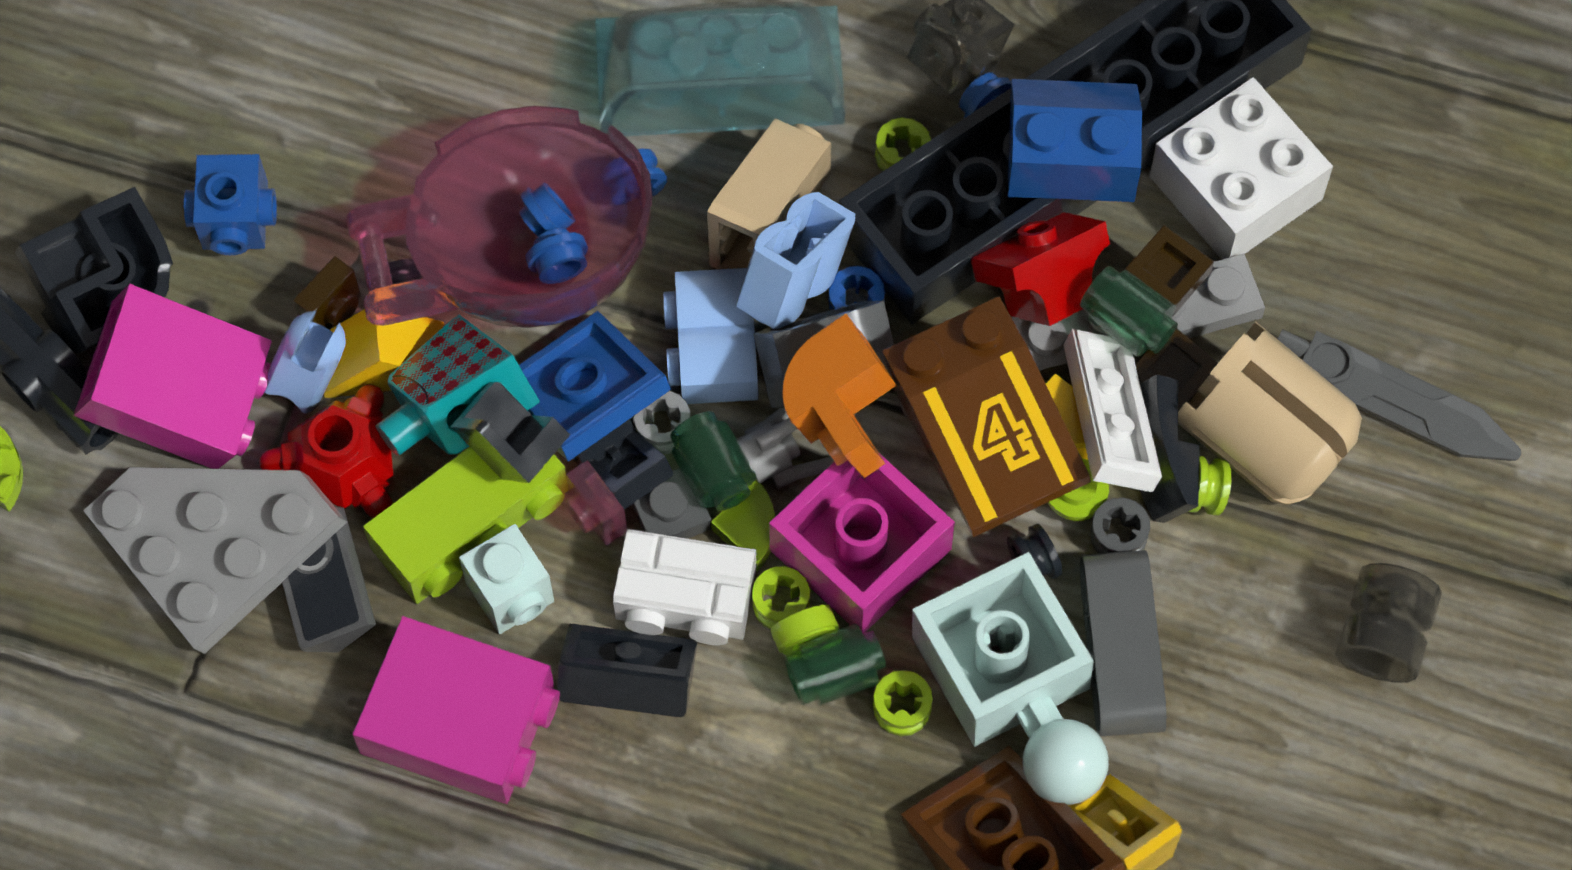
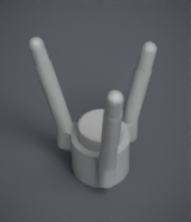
(772, 447)

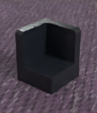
(508, 435)

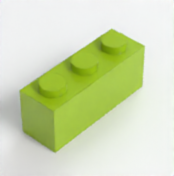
(452, 514)

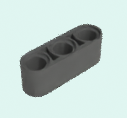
(1123, 643)

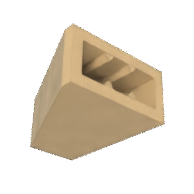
(774, 174)

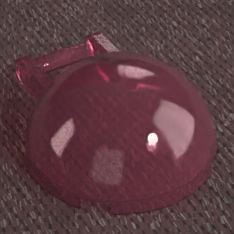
(469, 227)

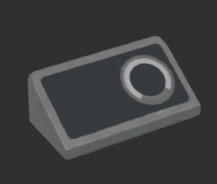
(329, 596)

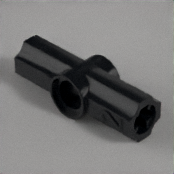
(46, 375)

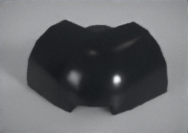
(92, 261)

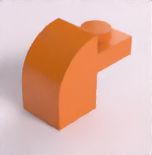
(831, 382)

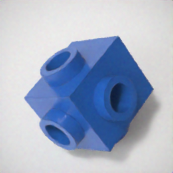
(230, 203)

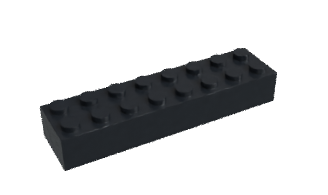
(951, 195)

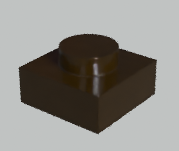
(1171, 266)
(331, 294)
(1178, 360)

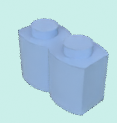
(795, 260)
(714, 338)

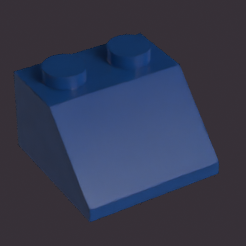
(1074, 140)

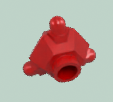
(341, 452)

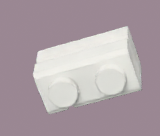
(684, 587)

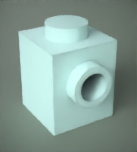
(507, 579)

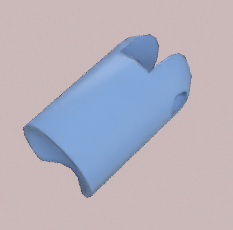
(305, 362)

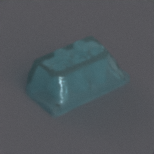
(719, 68)

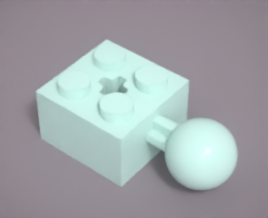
(999, 691)

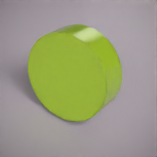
(803, 627)

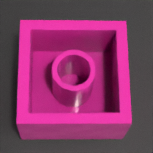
(861, 539)

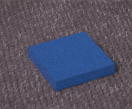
(592, 382)

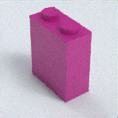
(175, 378)
(457, 710)

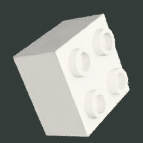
(1240, 170)

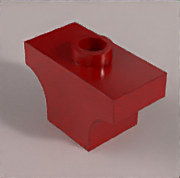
(1044, 266)

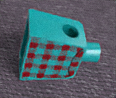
(443, 381)

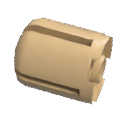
(1272, 418)

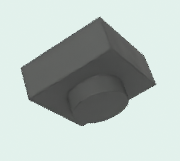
(672, 510)

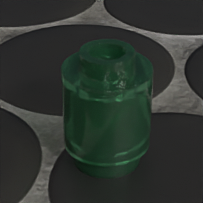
(1129, 311)
(712, 461)
(835, 665)

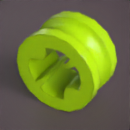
(898, 129)
(1213, 485)
(768, 585)
(901, 722)

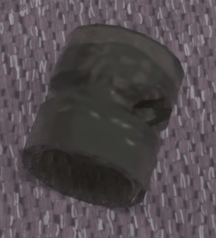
(1390, 615)

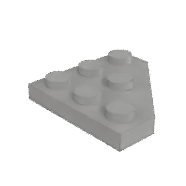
(213, 538)

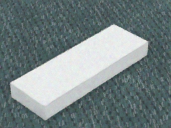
(1111, 411)

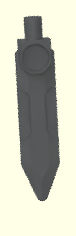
(1405, 399)

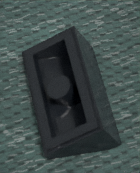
(626, 670)

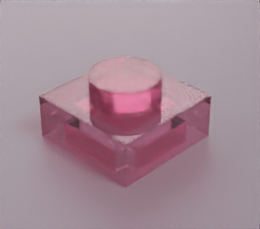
(594, 505)

